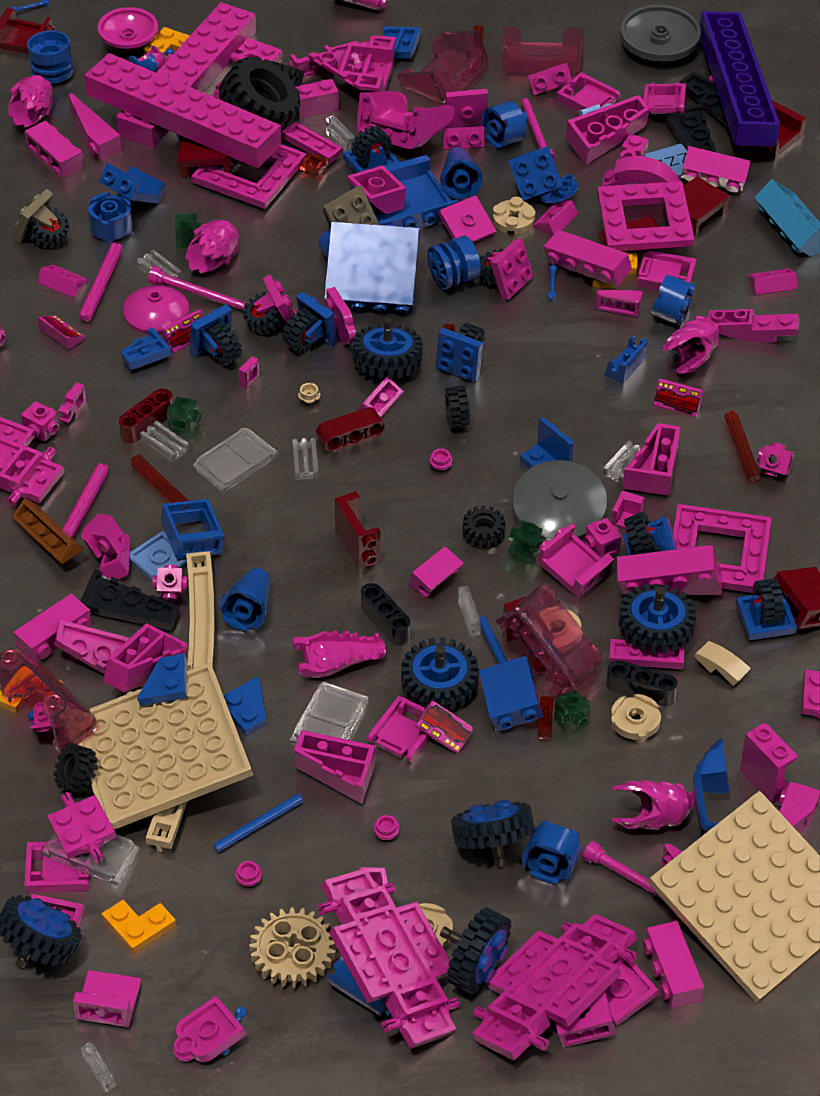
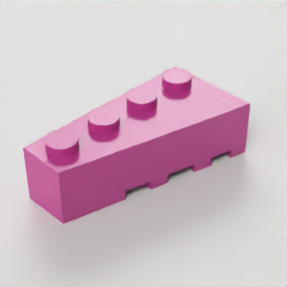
(606, 127)
(687, 569)

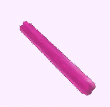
(100, 282)
(86, 499)

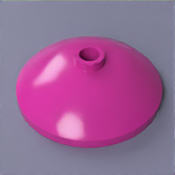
(127, 28)
(154, 307)

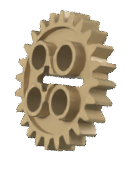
(292, 947)

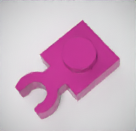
(634, 146)
(74, 401)

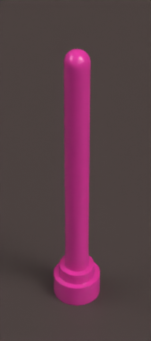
(535, 126)
(158, 276)
(595, 854)

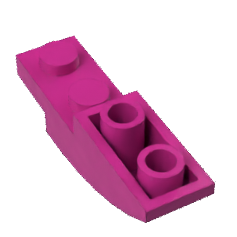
(746, 326)

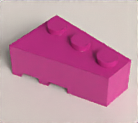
(655, 462)
(138, 656)
(336, 762)

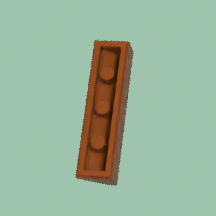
(46, 531)

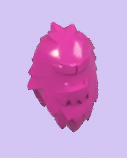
(30, 101)
(212, 246)
(694, 343)
(660, 804)

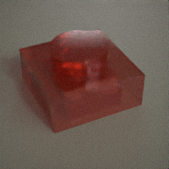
(314, 164)

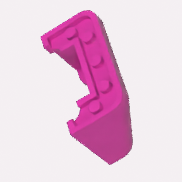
(404, 128)

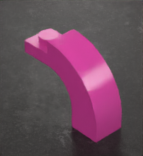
(640, 171)

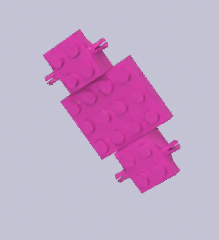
(24, 469)
(391, 955)
(551, 981)

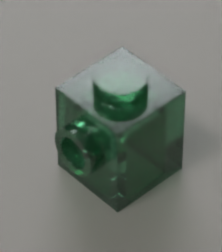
(184, 228)

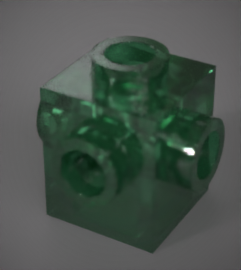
(184, 415)
(525, 540)
(572, 712)

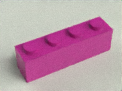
(587, 257)

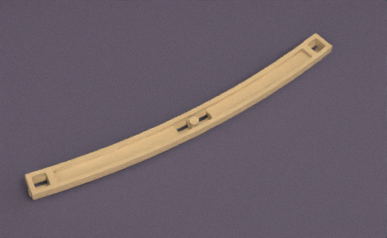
(199, 653)

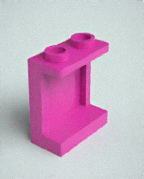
(573, 561)
(765, 761)

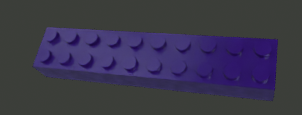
(738, 79)

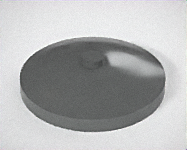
(660, 32)
(559, 495)

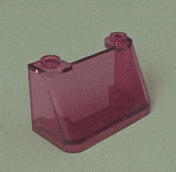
(532, 57)
(456, 66)
(553, 639)
(28, 679)

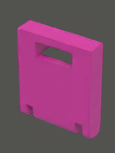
(592, 93)
(665, 98)
(658, 265)
(399, 733)
(55, 875)

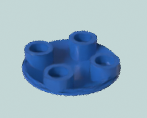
(562, 193)

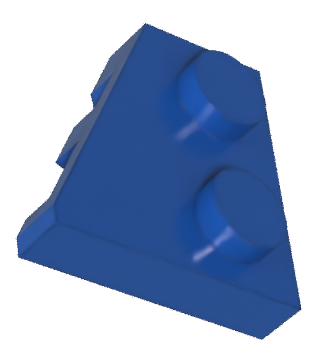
(406, 40)
(145, 350)
(166, 681)
(247, 706)

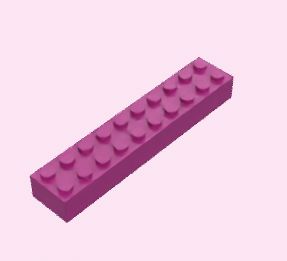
(195, 64)
(183, 110)

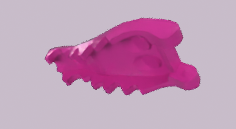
(333, 651)

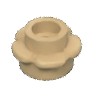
(309, 393)

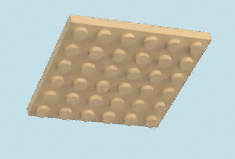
(164, 750)
(749, 895)

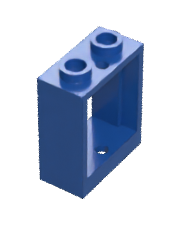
(196, 511)

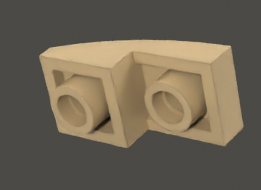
(716, 657)

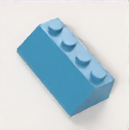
(791, 216)

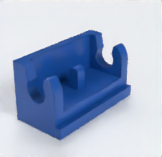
(627, 361)

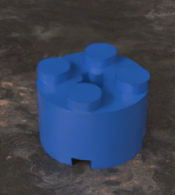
(504, 124)
(110, 216)
(673, 299)
(552, 852)

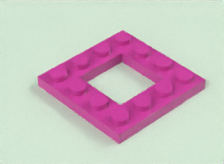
(285, 164)
(672, 194)
(752, 527)

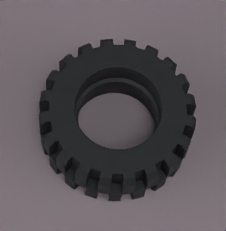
(261, 90)

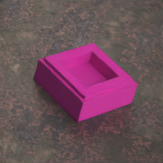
(248, 372)

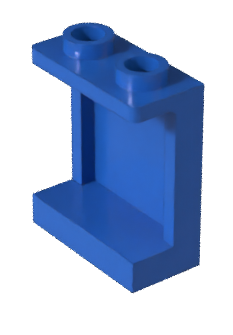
(134, 184)
(510, 693)

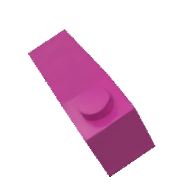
(97, 134)

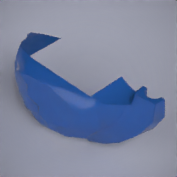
(709, 777)

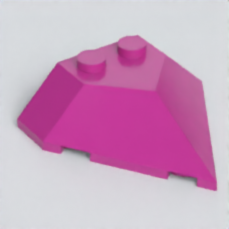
(361, 64)

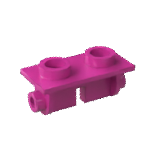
(550, 78)
(463, 137)
(41, 721)

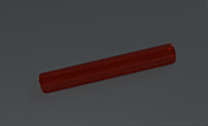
(742, 446)
(157, 480)

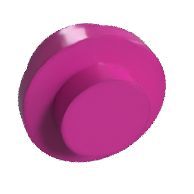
(440, 459)
(386, 827)
(248, 874)

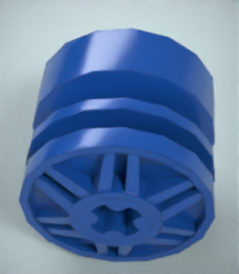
(50, 56)
(453, 262)

